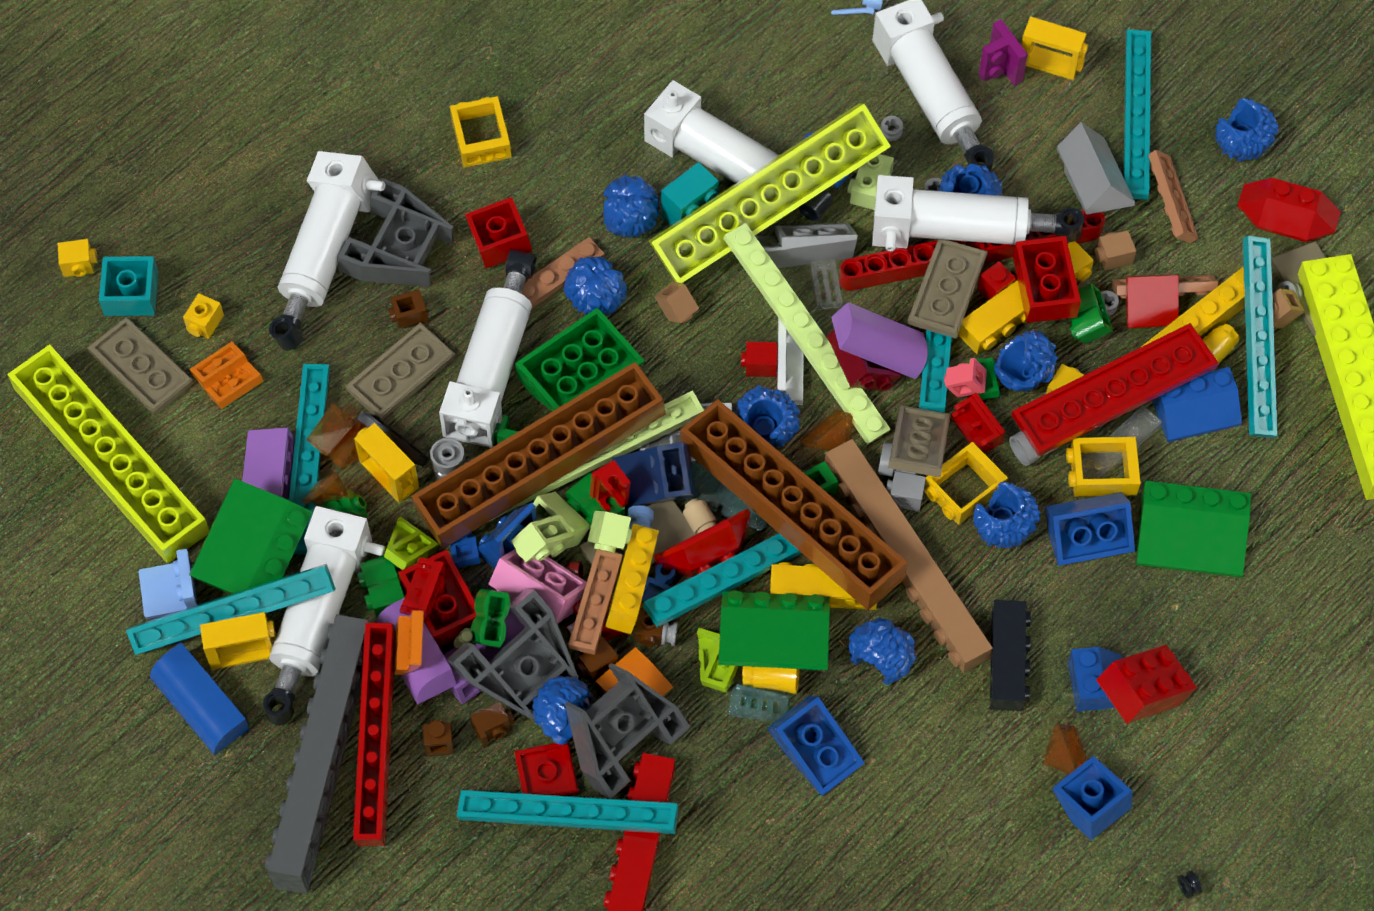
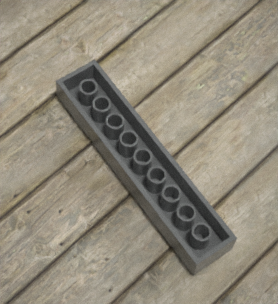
(319, 757)

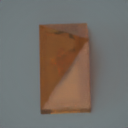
(330, 429)
(831, 432)
(345, 450)
(326, 489)
(1064, 749)

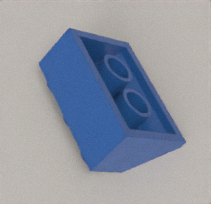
(1200, 406)
(1090, 528)

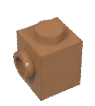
(1115, 250)
(676, 302)
(1285, 307)

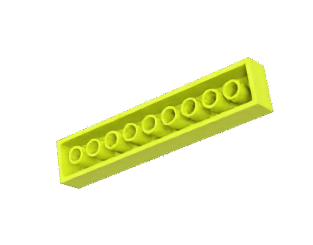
(770, 192)
(1347, 351)
(109, 453)

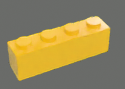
(632, 579)
(810, 581)

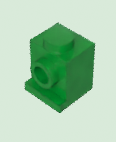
(823, 477)

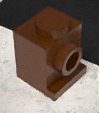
(408, 309)
(646, 634)
(596, 665)
(492, 723)
(438, 734)

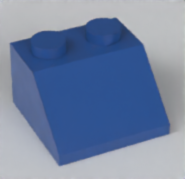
(1084, 668)
(1093, 797)

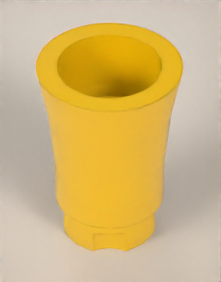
(1221, 341)
(772, 678)

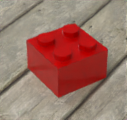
(497, 231)

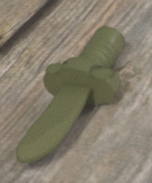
(464, 636)

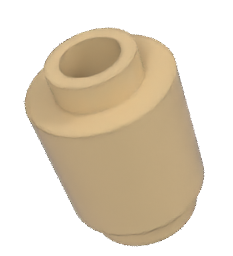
(699, 515)

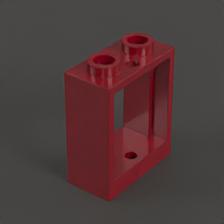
(859, 373)

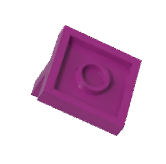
(1003, 55)

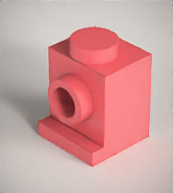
(966, 378)

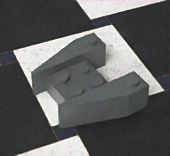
(401, 243)
(524, 662)
(617, 725)

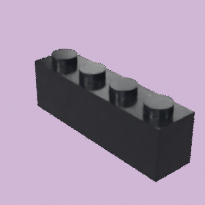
(1008, 655)

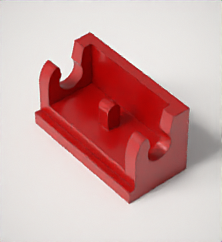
(978, 423)
(610, 483)
(424, 587)

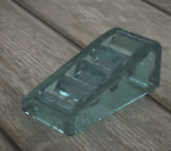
(750, 693)

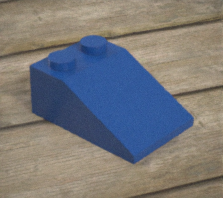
(499, 543)
(816, 744)

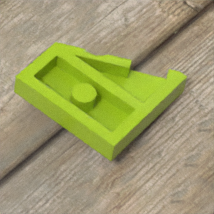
(408, 545)
(712, 674)

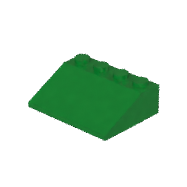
(575, 360)
(1193, 528)
(249, 539)
(774, 630)

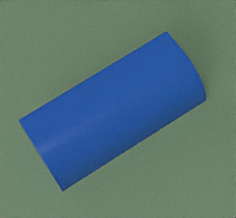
(198, 699)

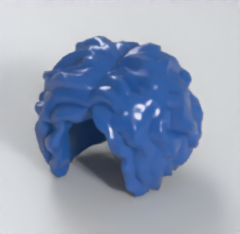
(1248, 131)
(971, 180)
(630, 206)
(595, 284)
(1026, 361)
(769, 414)
(1009, 516)
(884, 647)
(550, 707)

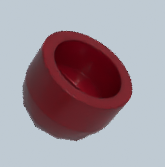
(575, 567)

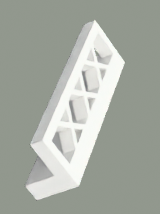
(789, 366)

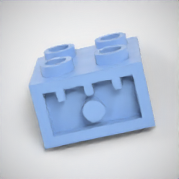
(168, 587)

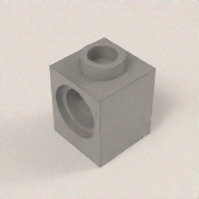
(906, 490)

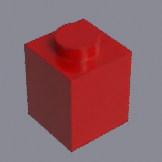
(995, 280)
(760, 359)

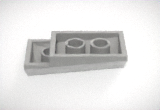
(1093, 171)
(809, 243)

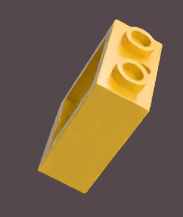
(1058, 38)
(482, 151)
(386, 462)
(981, 466)
(1100, 487)
(238, 640)

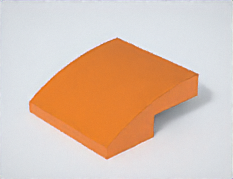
(226, 375)
(408, 643)
(641, 668)

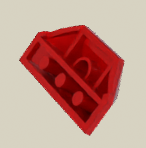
(1288, 209)
(706, 547)

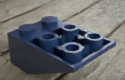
(658, 474)

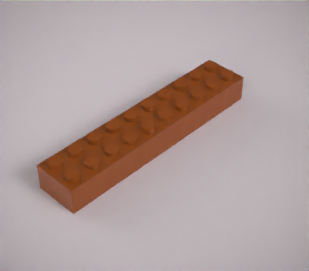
(539, 455)
(794, 505)

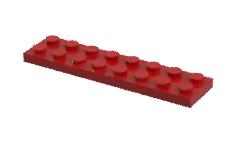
(1114, 389)

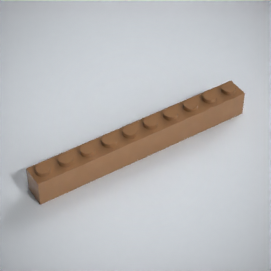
(923, 578)

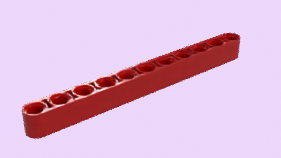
(914, 267)

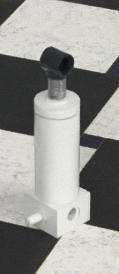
(906, 39)
(680, 124)
(340, 189)
(960, 216)
(474, 401)
(342, 544)

